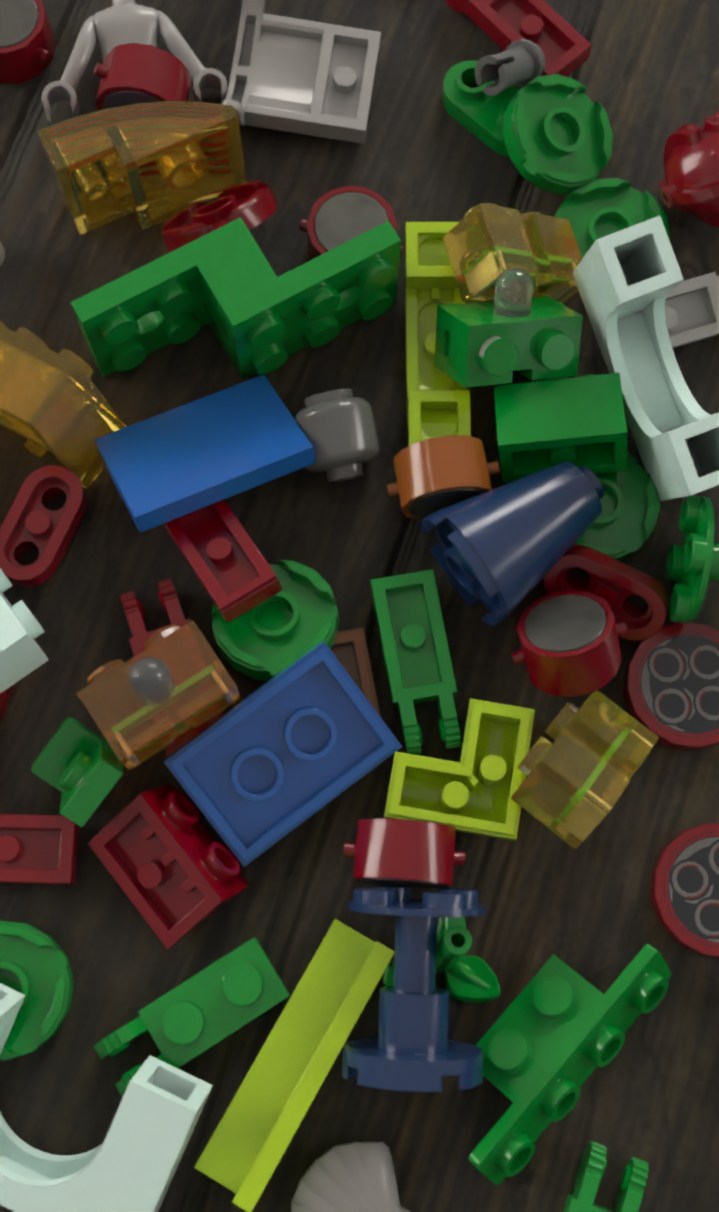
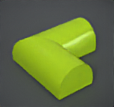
(477, 789)

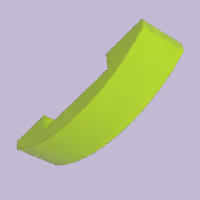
(433, 399)

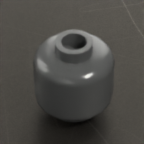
(340, 433)

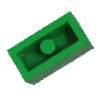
(561, 422)

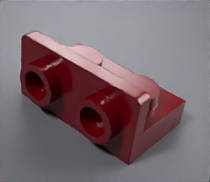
(168, 862)

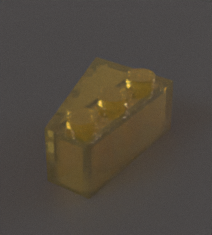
(53, 402)

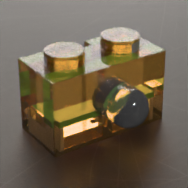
(158, 693)

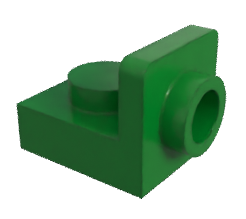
(79, 767)

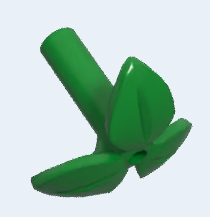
(464, 975)

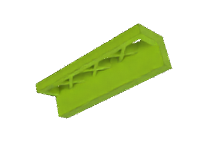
(293, 1063)

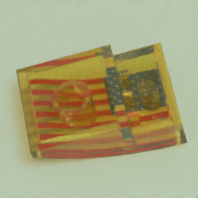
(143, 160)

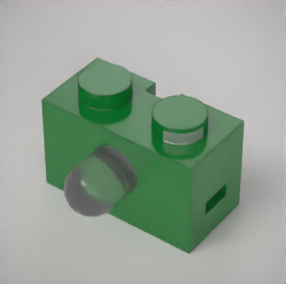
(512, 333)

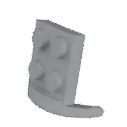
(302, 75)

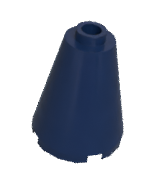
(513, 535)

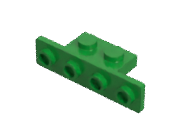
(550, 1047)

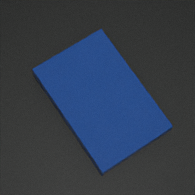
(204, 452)
(282, 753)

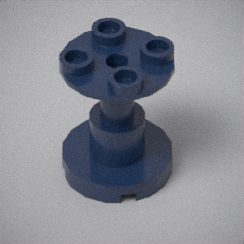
(413, 1014)

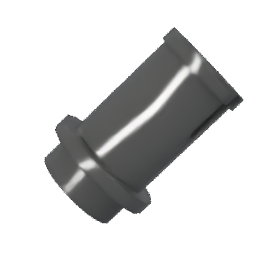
(513, 67)

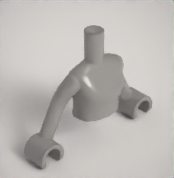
(121, 25)

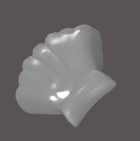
(349, 1179)

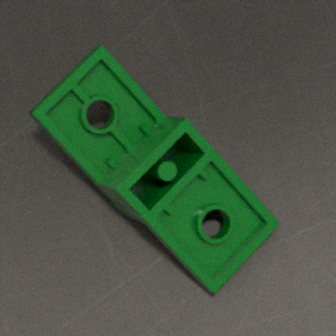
(235, 291)

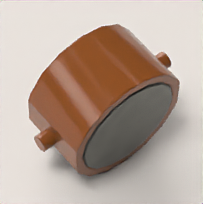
(440, 474)

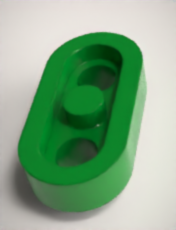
(473, 108)

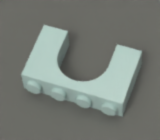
(625, 296)
(131, 1164)

